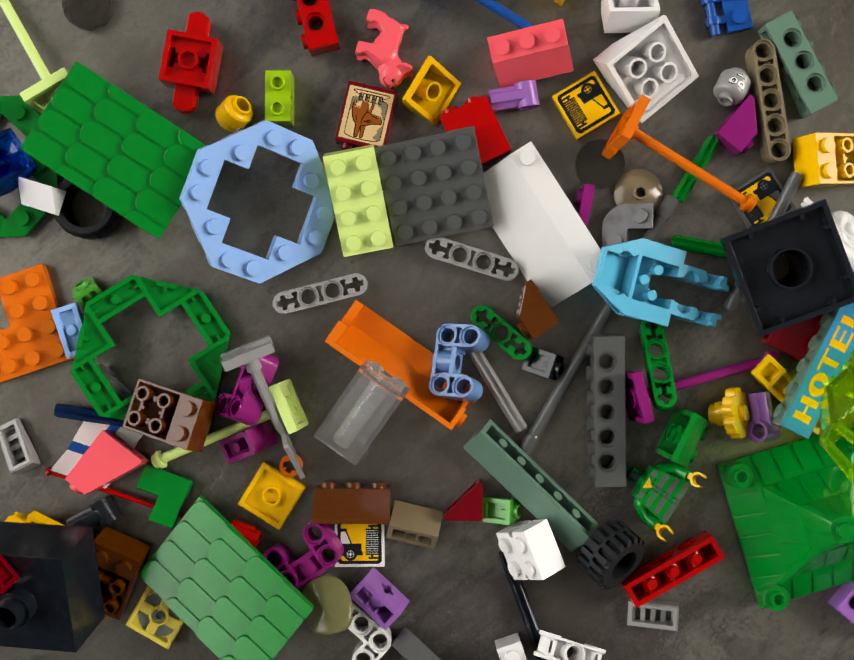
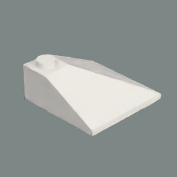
(647, 64)

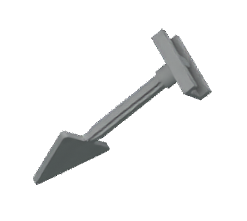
(249, 357)

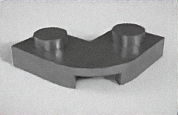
(625, 218)

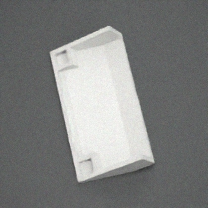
(540, 225)

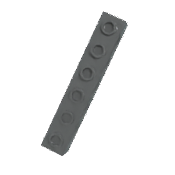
(614, 472)

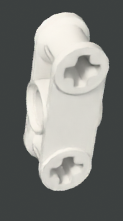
(555, 648)

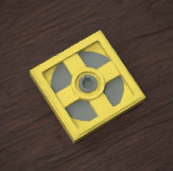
(155, 619)

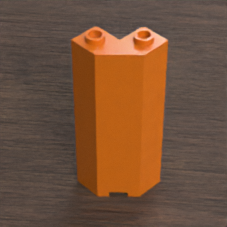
(369, 336)

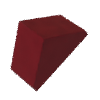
(468, 505)

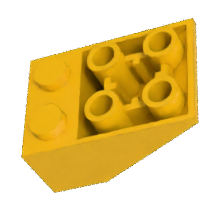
(824, 159)

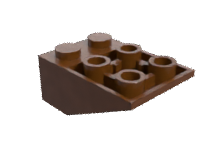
(169, 415)
(119, 565)

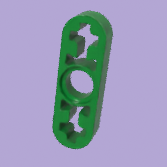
(492, 315)

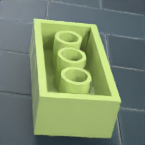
(358, 200)

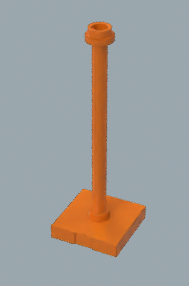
(628, 128)

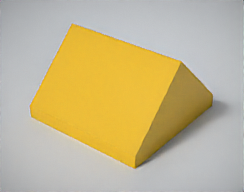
(430, 91)

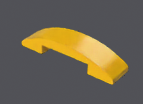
(775, 380)

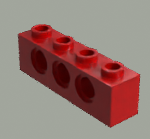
(321, 40)
(672, 568)

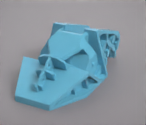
(625, 275)

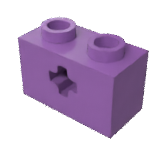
(379, 598)

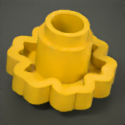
(731, 413)

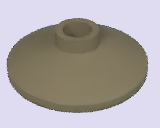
(630, 181)

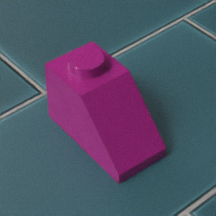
(739, 128)
(248, 442)

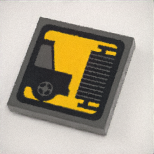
(766, 191)

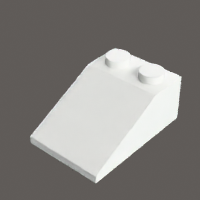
(628, 15)

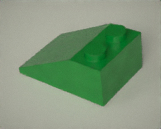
(682, 436)

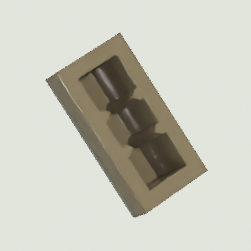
(414, 524)

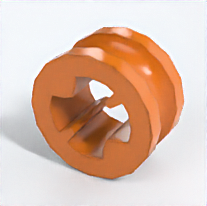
(284, 471)

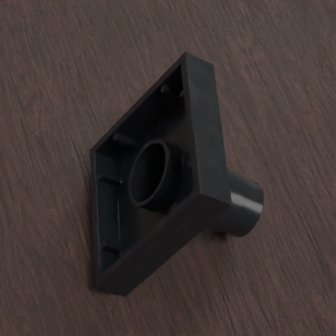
(817, 274)

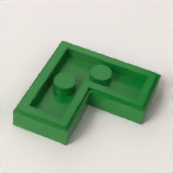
(171, 494)

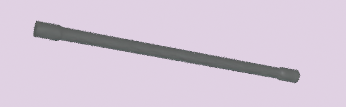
(532, 436)

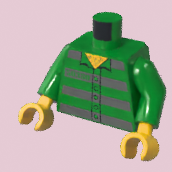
(660, 492)

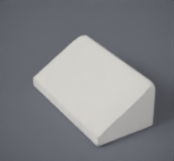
(41, 196)

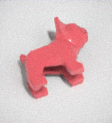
(384, 50)

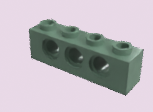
(793, 76)

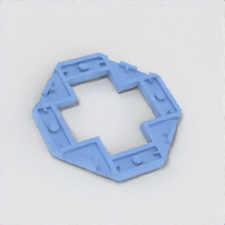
(211, 226)

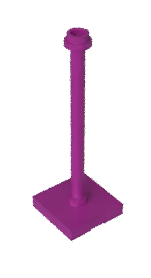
(638, 396)

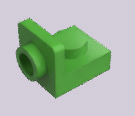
(85, 291)
(501, 510)

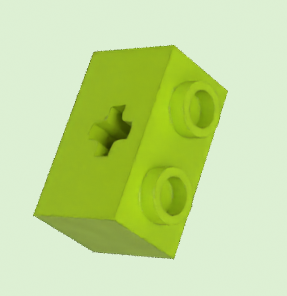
(279, 97)

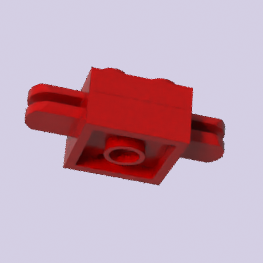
(191, 62)

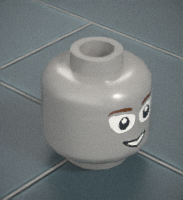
(732, 86)

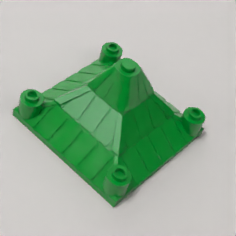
(792, 518)

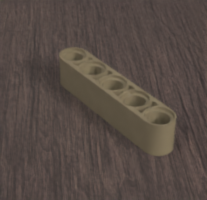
(772, 91)

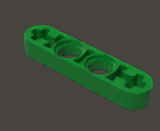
(662, 362)

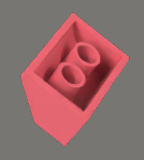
(531, 53)

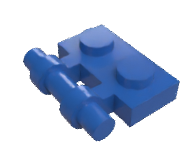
(734, 17)

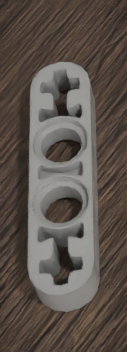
(472, 255)
(320, 292)

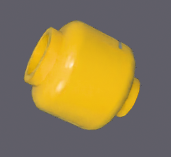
(234, 113)

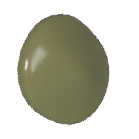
(331, 605)

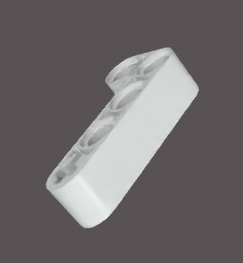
(366, 635)

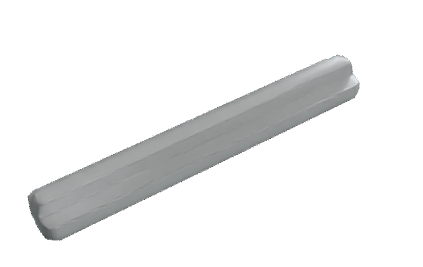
(498, 391)

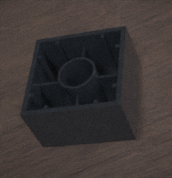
(58, 588)

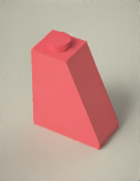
(104, 463)

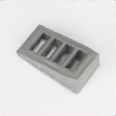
(29, 453)
(663, 624)

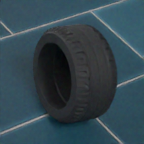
(65, 219)

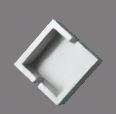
(530, 550)

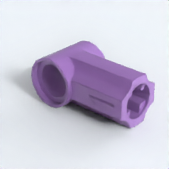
(521, 96)
(762, 417)

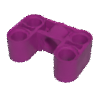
(246, 404)
(313, 562)

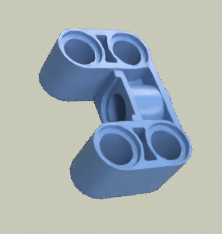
(448, 362)

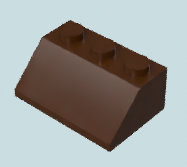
(351, 503)

